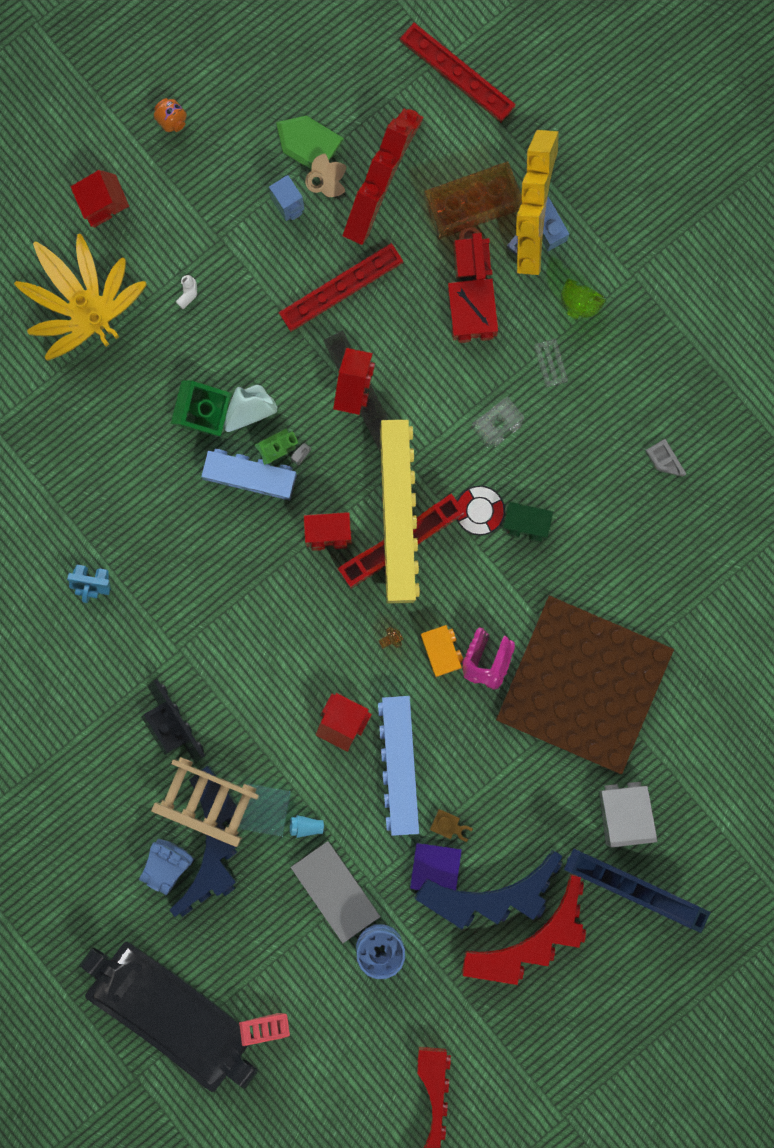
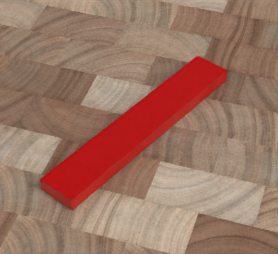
(457, 72)
(341, 287)

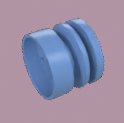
(383, 964)

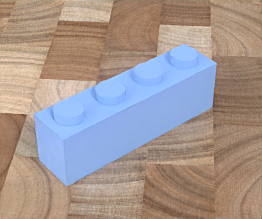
(249, 475)

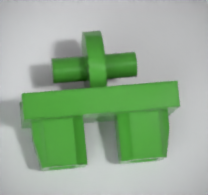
(277, 445)

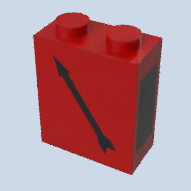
(472, 310)

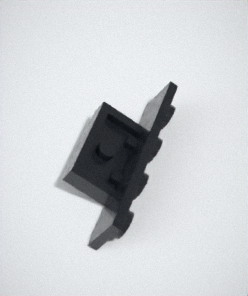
(168, 726)

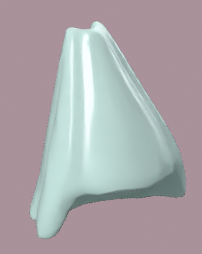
(248, 407)

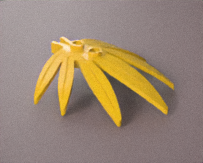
(85, 307)

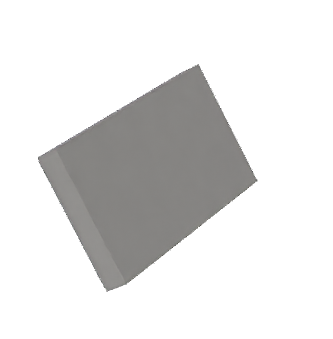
(335, 892)

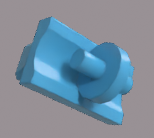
(89, 586)

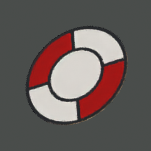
(482, 510)

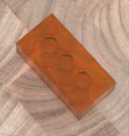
(473, 200)

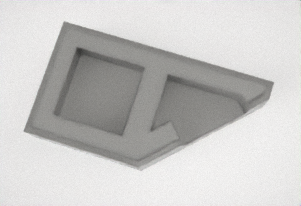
(665, 459)

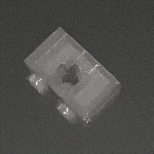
(504, 411)

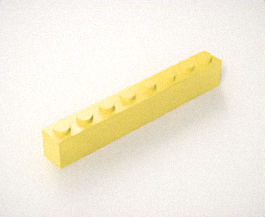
(397, 511)

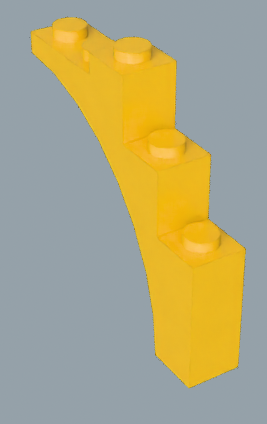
(535, 188)

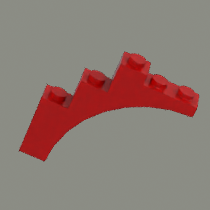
(380, 174)
(505, 964)

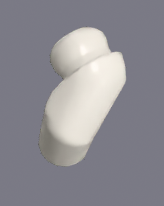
(189, 291)

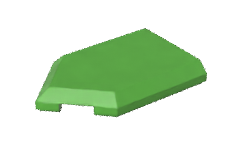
(306, 139)

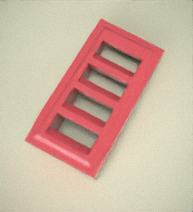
(278, 1027)

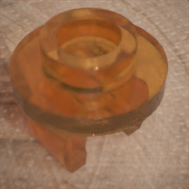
(394, 637)

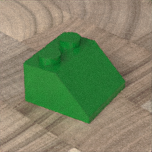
(201, 408)

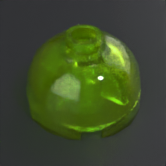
(581, 300)

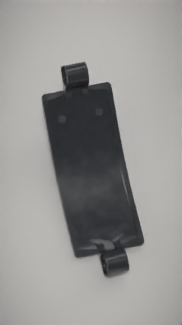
(169, 1015)

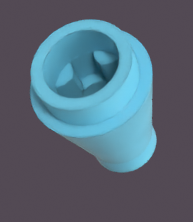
(304, 826)

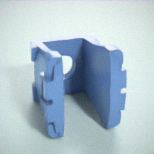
(165, 865)

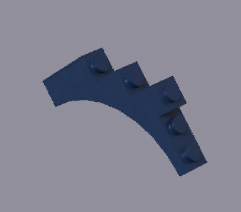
(213, 871)
(637, 890)
(523, 895)

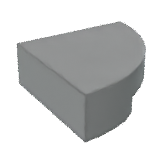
(300, 454)

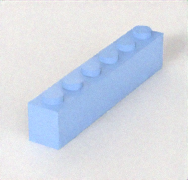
(400, 765)

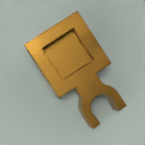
(446, 825)

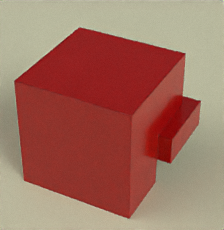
(99, 197)
(472, 257)
(342, 721)

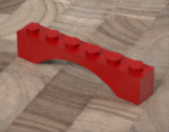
(428, 524)
(431, 1069)

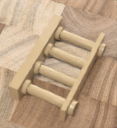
(187, 816)

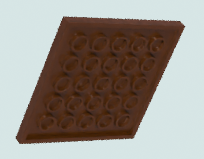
(585, 684)

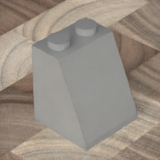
(627, 815)

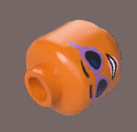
(170, 115)

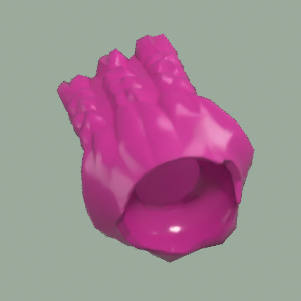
(490, 677)

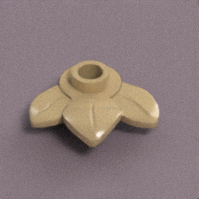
(329, 175)

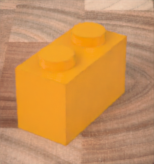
(441, 650)

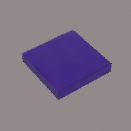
(436, 864)

